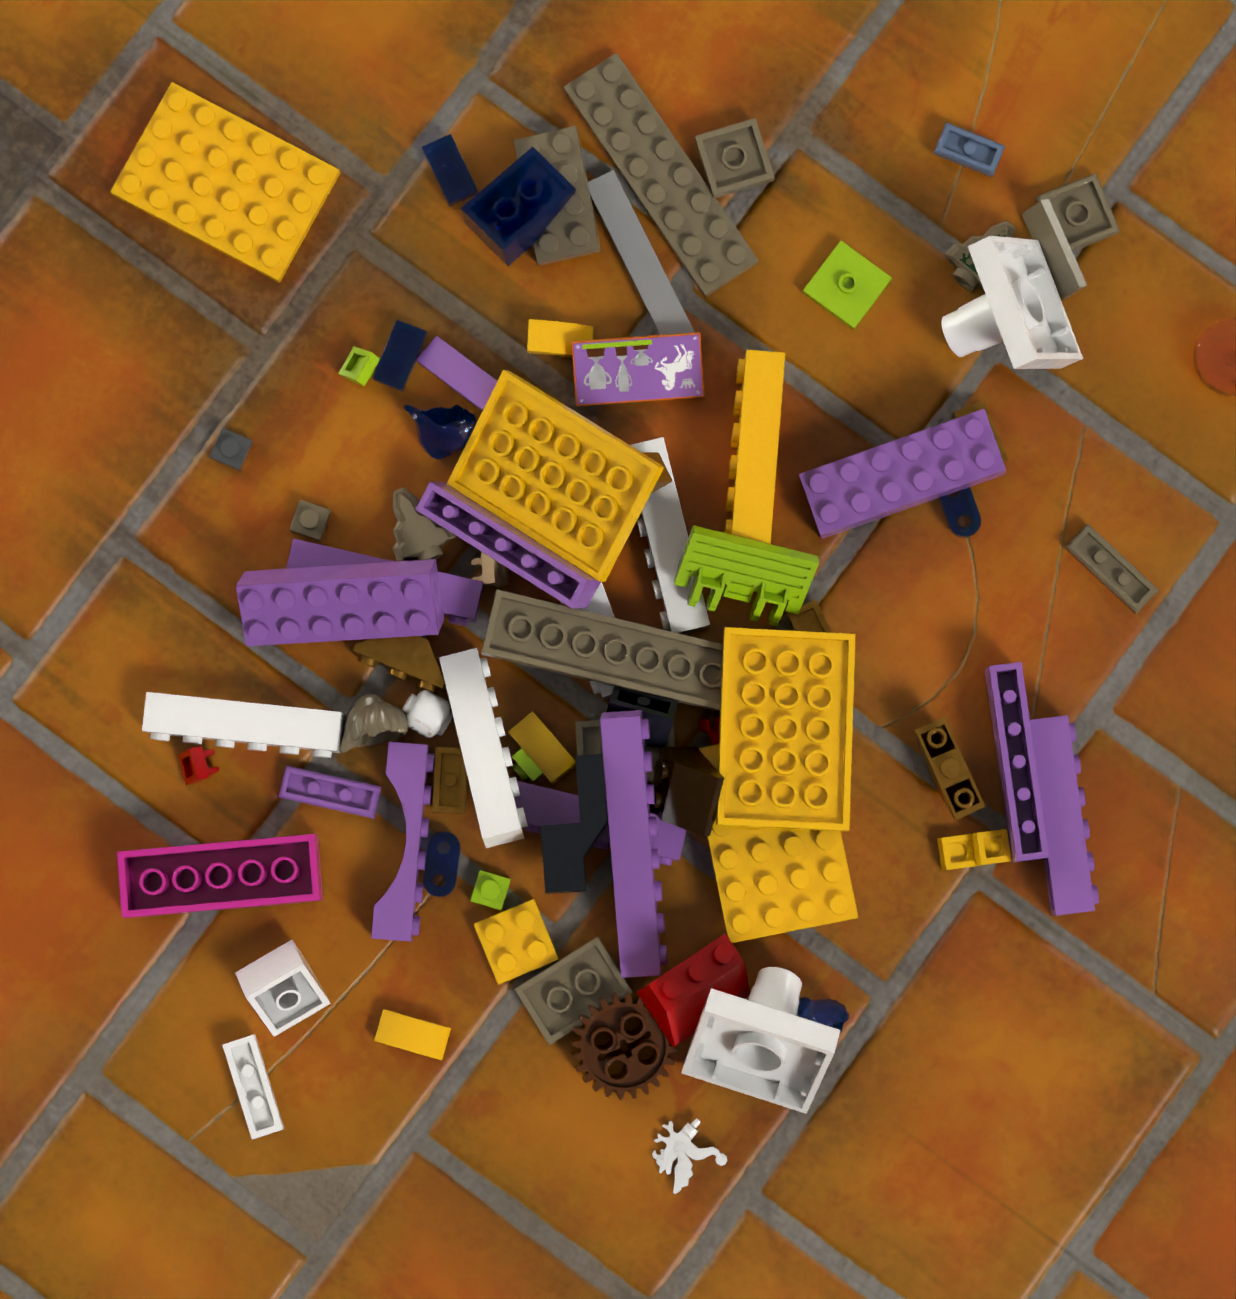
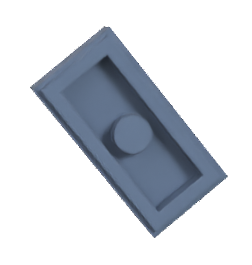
(969, 149)

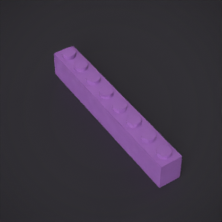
(631, 843)

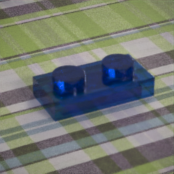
(450, 170)
(399, 355)

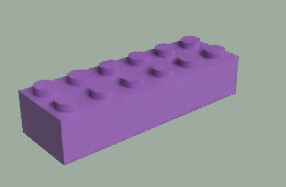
(903, 473)
(340, 602)

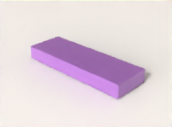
(457, 372)
(330, 792)

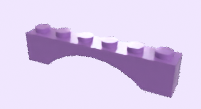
(395, 911)

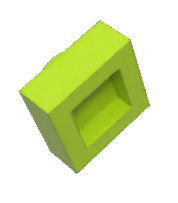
(359, 366)
(526, 767)
(490, 890)

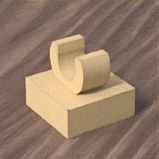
(492, 571)

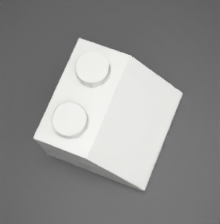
(282, 988)

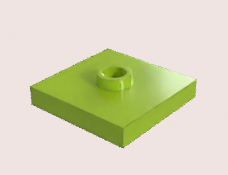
(847, 285)

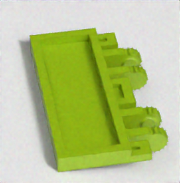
(745, 568)

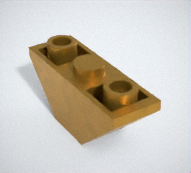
(404, 657)
(948, 769)

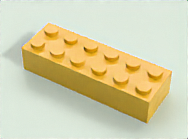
(756, 445)

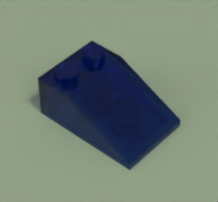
(518, 205)

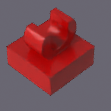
(194, 765)

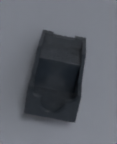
(568, 844)

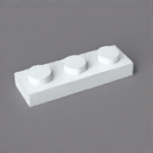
(253, 1086)

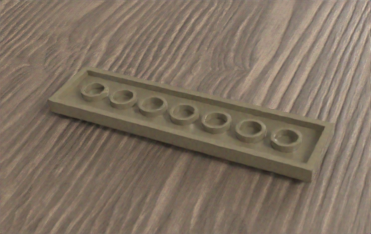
(660, 175)
(604, 650)

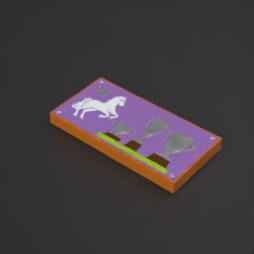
(637, 368)

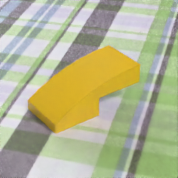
(555, 337)
(542, 747)
(974, 849)
(412, 1034)

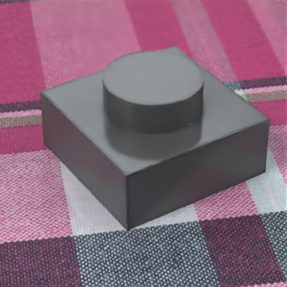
(231, 449)

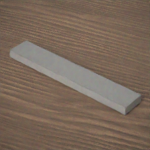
(638, 255)

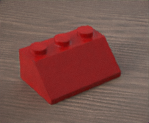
(681, 993)

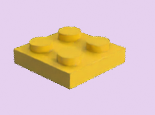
(516, 941)

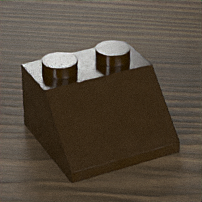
(686, 789)

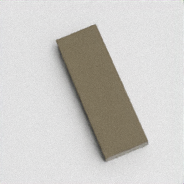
(1059, 257)
(1111, 569)

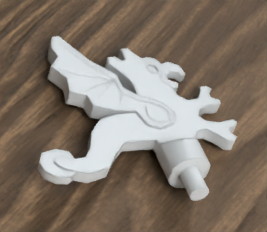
(680, 1147)

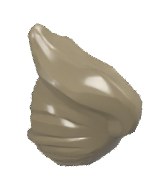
(372, 723)

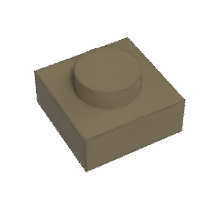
(310, 520)

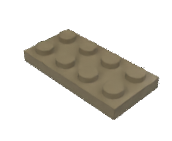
(574, 227)

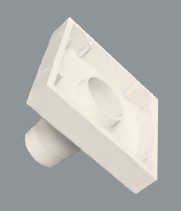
(1017, 308)
(761, 1043)

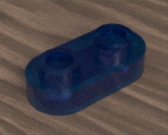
(961, 506)
(442, 864)

